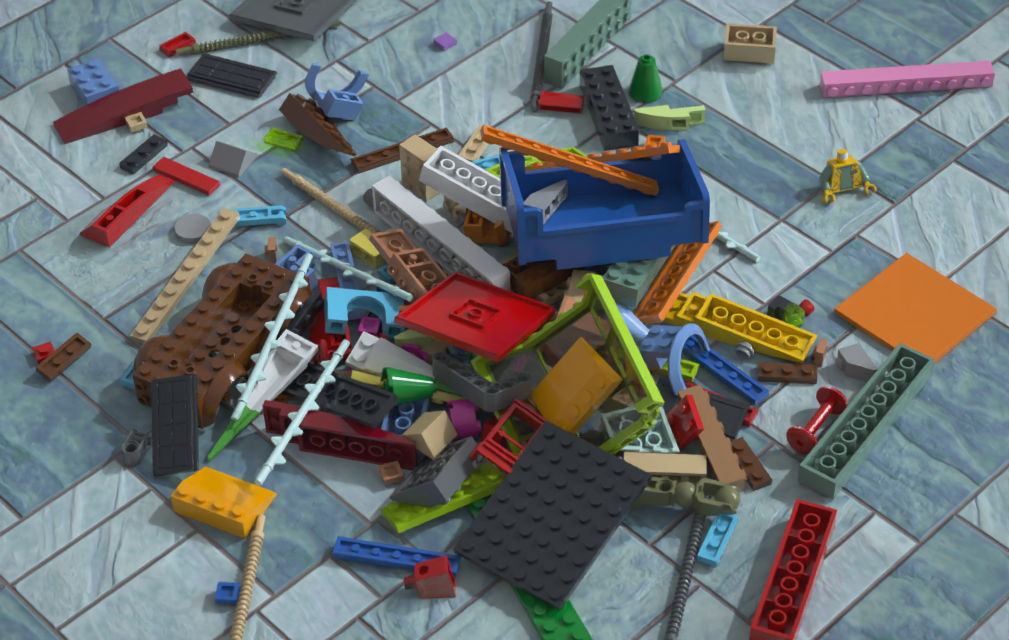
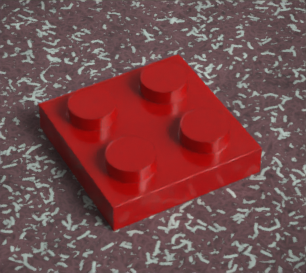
(685, 421)

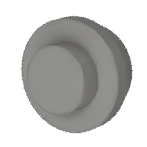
(744, 350)

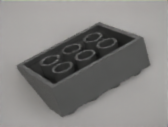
(438, 479)

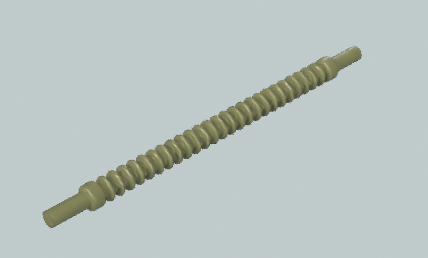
(195, 48)

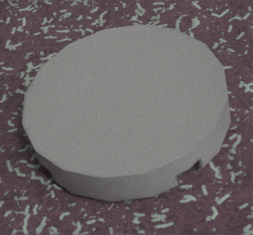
(191, 227)

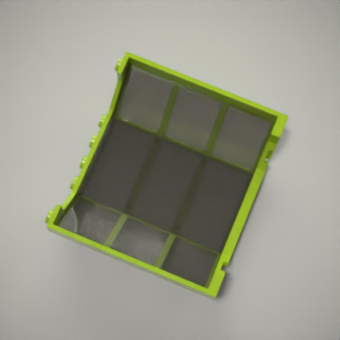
(627, 410)

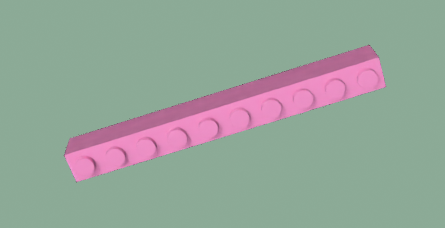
(906, 79)

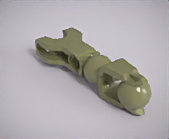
(685, 494)

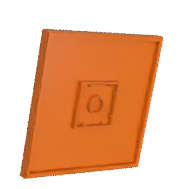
(915, 308)

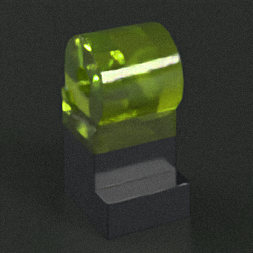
(786, 311)

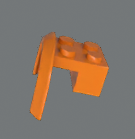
(484, 231)

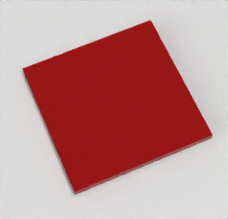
(475, 316)

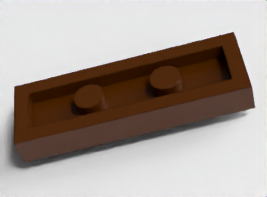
(63, 357)
(787, 373)
(755, 472)

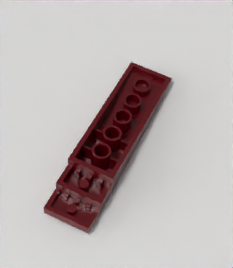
(111, 110)
(341, 437)

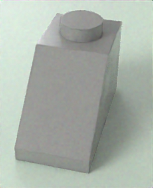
(855, 362)

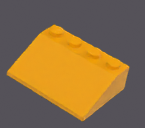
(575, 387)
(221, 501)

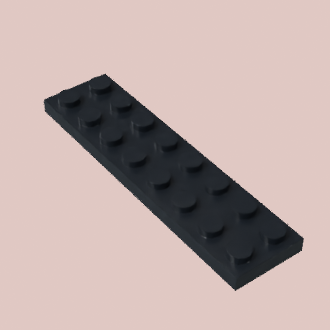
(344, 396)

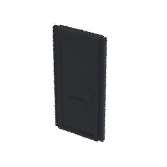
(231, 75)
(728, 411)
(174, 425)

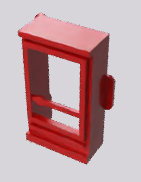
(496, 453)

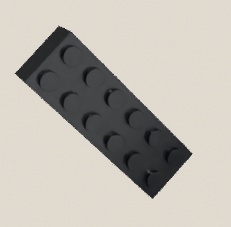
(609, 108)

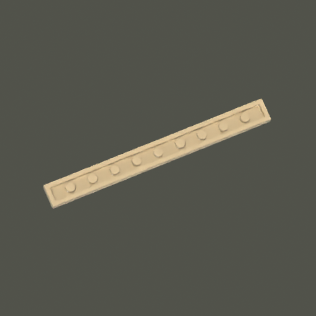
(185, 276)

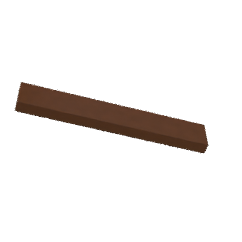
(392, 153)

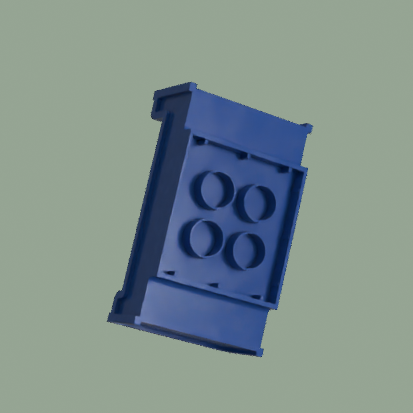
(604, 219)

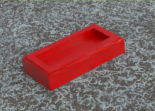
(180, 41)

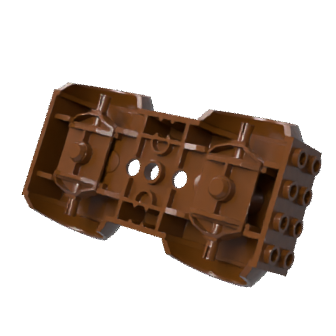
(232, 297)

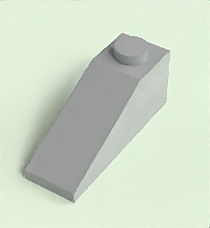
(548, 198)

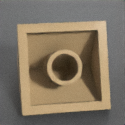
(432, 433)

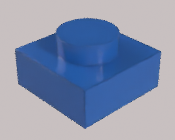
(227, 593)

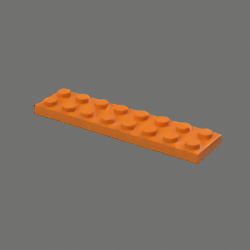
(673, 278)

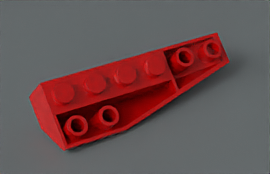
(118, 217)
(317, 328)

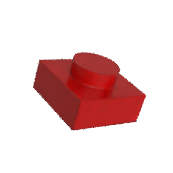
(42, 351)

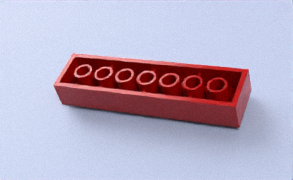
(794, 572)

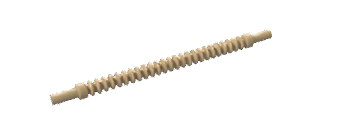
(329, 202)
(248, 580)

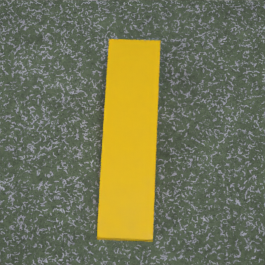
(736, 323)

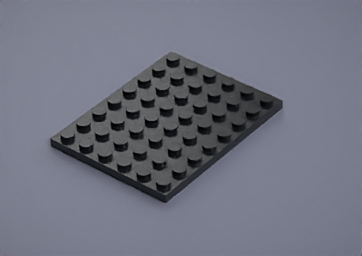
(552, 515)

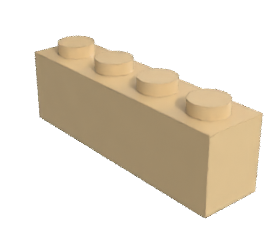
(670, 466)

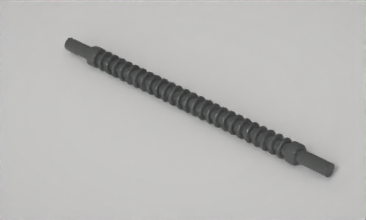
(542, 50)
(685, 576)

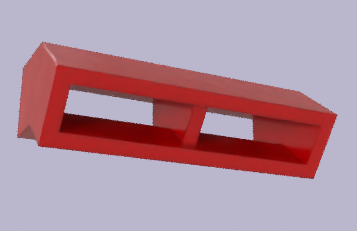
(561, 102)

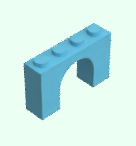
(341, 301)

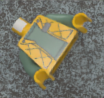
(842, 175)

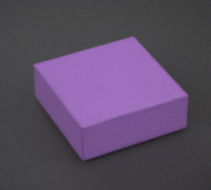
(445, 41)

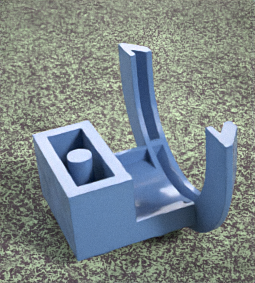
(335, 103)
(667, 343)

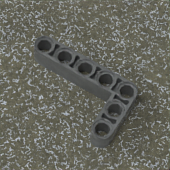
(478, 389)

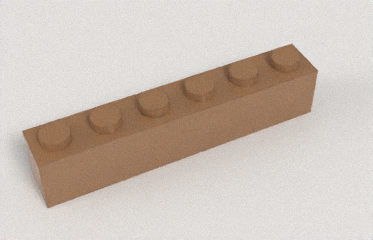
(712, 442)

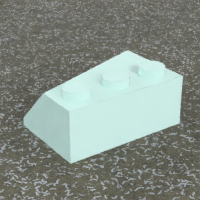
(657, 439)

